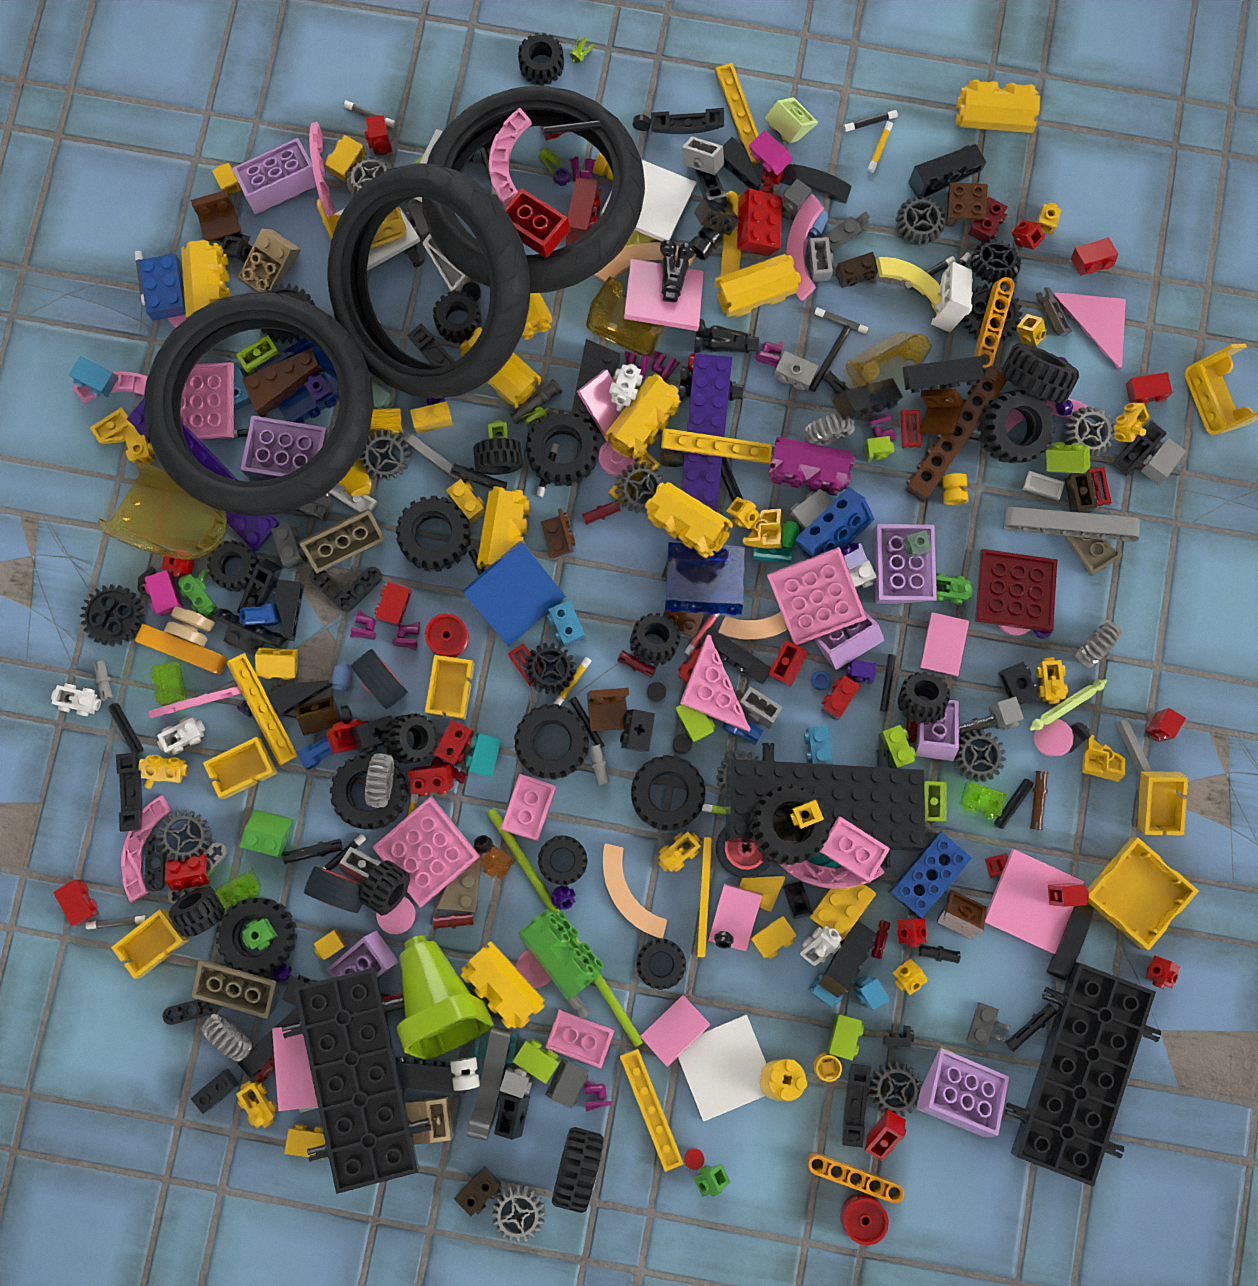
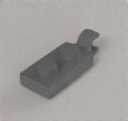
(846, 231)
(1054, 312)

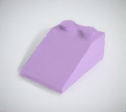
(940, 738)
(365, 954)

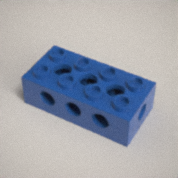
(836, 525)
(942, 875)

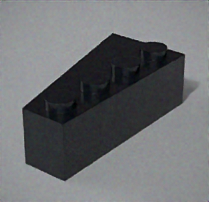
(939, 172)
(594, 360)

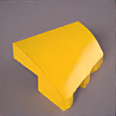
(357, 480)
(766, 530)
(1102, 761)

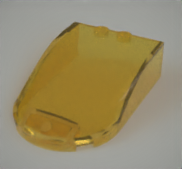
(165, 518)

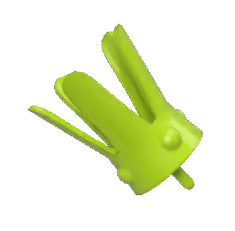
(576, 53)
(546, 155)
(537, 413)

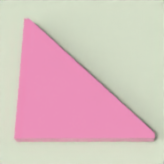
(1099, 319)
(711, 690)

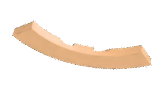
(644, 252)
(753, 629)
(622, 896)

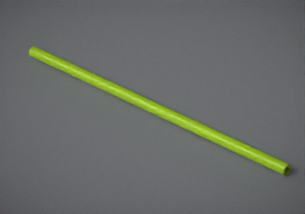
(546, 898)

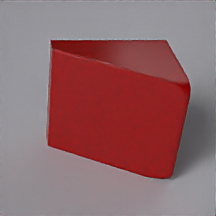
(996, 864)

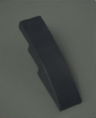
(264, 1049)

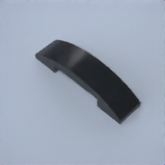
(687, 123)
(817, 180)
(429, 346)
(130, 792)
(1071, 942)
(855, 1105)

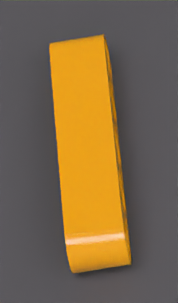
(998, 316)
(181, 649)
(863, 1182)

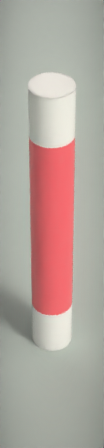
(695, 641)

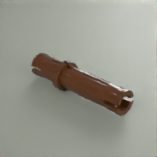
(1039, 800)

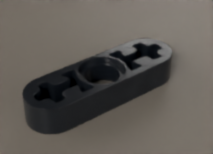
(148, 868)
(208, 1011)

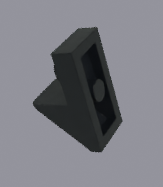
(797, 900)

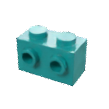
(483, 754)

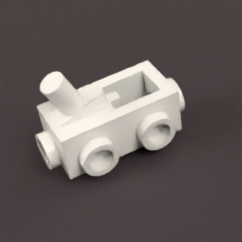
(625, 387)
(82, 701)
(187, 732)
(821, 945)

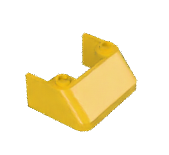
(391, 228)
(1212, 394)

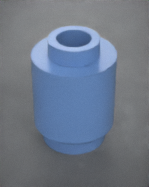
(818, 225)
(342, 677)

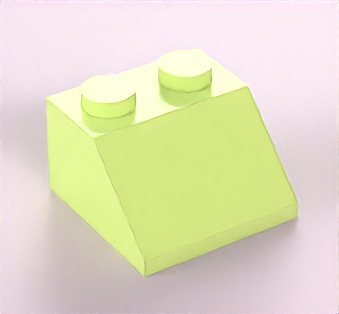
(790, 119)

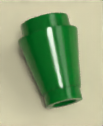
(790, 532)

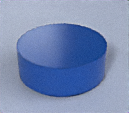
(820, 680)

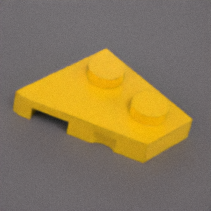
(114, 428)
(767, 886)

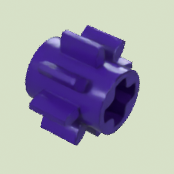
(563, 897)

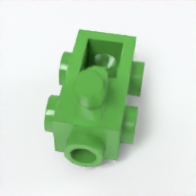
(954, 589)
(195, 591)

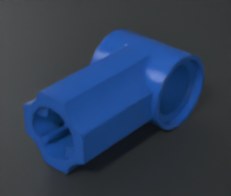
(265, 615)
(752, 736)
(313, 754)

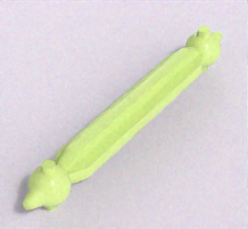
(1068, 704)

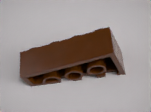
(280, 381)

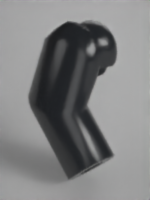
(141, 579)

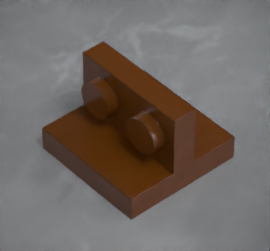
(963, 915)

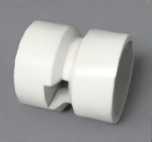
(468, 1080)

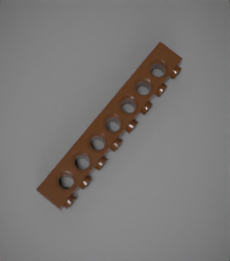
(922, 489)

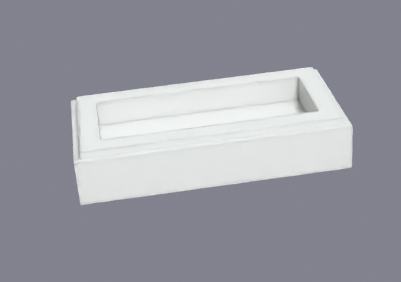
(1043, 485)

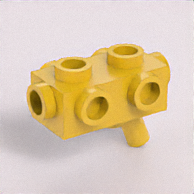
(1131, 422)
(1053, 686)
(162, 769)
(673, 856)
(260, 1109)

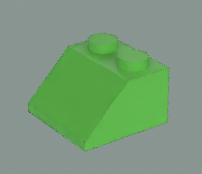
(266, 833)

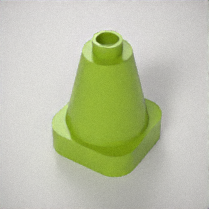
(436, 1003)

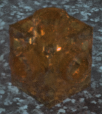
(496, 862)

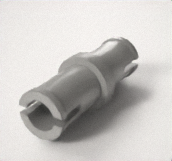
(102, 680)
(598, 764)

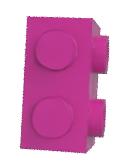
(770, 153)
(162, 592)

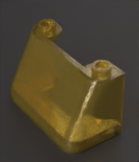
(608, 321)
(908, 345)

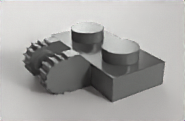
(983, 1024)

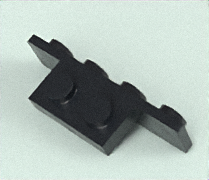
(247, 637)
(738, 657)

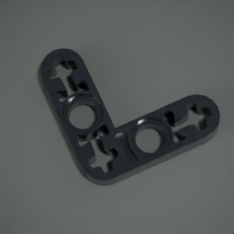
(344, 594)

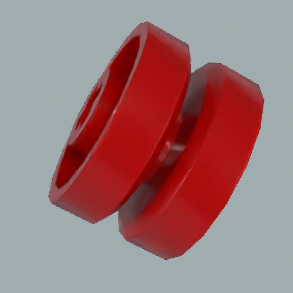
(439, 627)
(870, 1230)

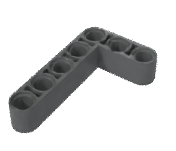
(490, 1084)

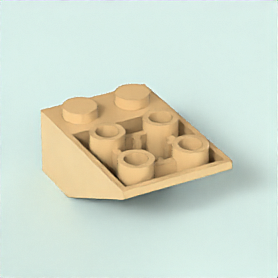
(268, 261)
(440, 1119)

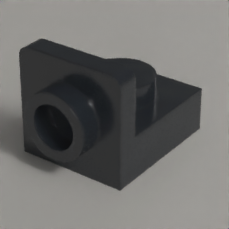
(236, 248)
(1080, 734)
(895, 1039)

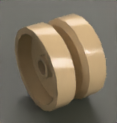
(189, 626)

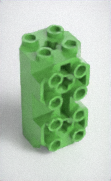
(555, 947)

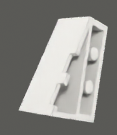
(451, 275)
(955, 297)

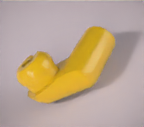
(732, 197)

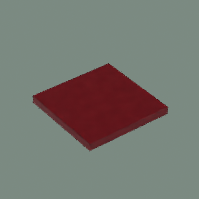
(1016, 590)

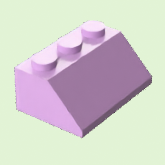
(850, 642)

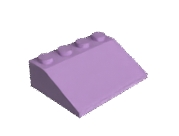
(275, 176)
(279, 447)
(898, 576)
(964, 1094)

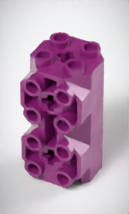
(811, 465)

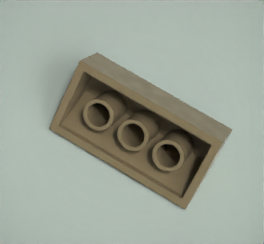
(342, 540)
(235, 989)

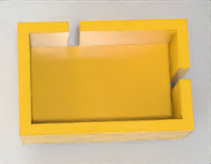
(449, 687)
(240, 768)
(1161, 804)
(842, 908)
(149, 944)

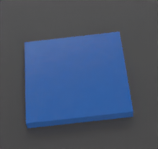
(514, 593)

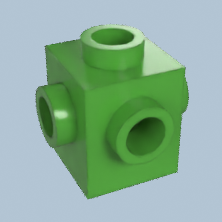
(265, 933)
(711, 1180)

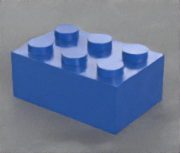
(162, 286)

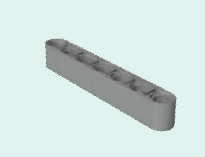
(1072, 524)

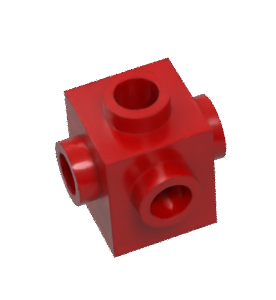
(1028, 234)
(177, 566)
(912, 931)
(1162, 972)

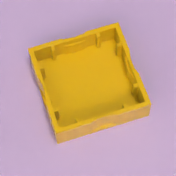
(1140, 893)

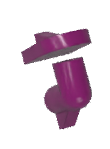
(585, 174)
(764, 357)
(631, 359)
(666, 372)
(877, 430)
(370, 624)
(401, 640)
(600, 1090)

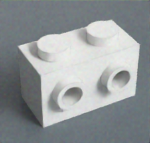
(863, 575)

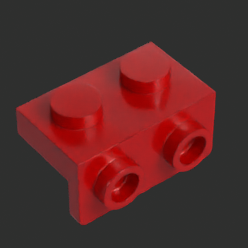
(341, 738)
(186, 874)

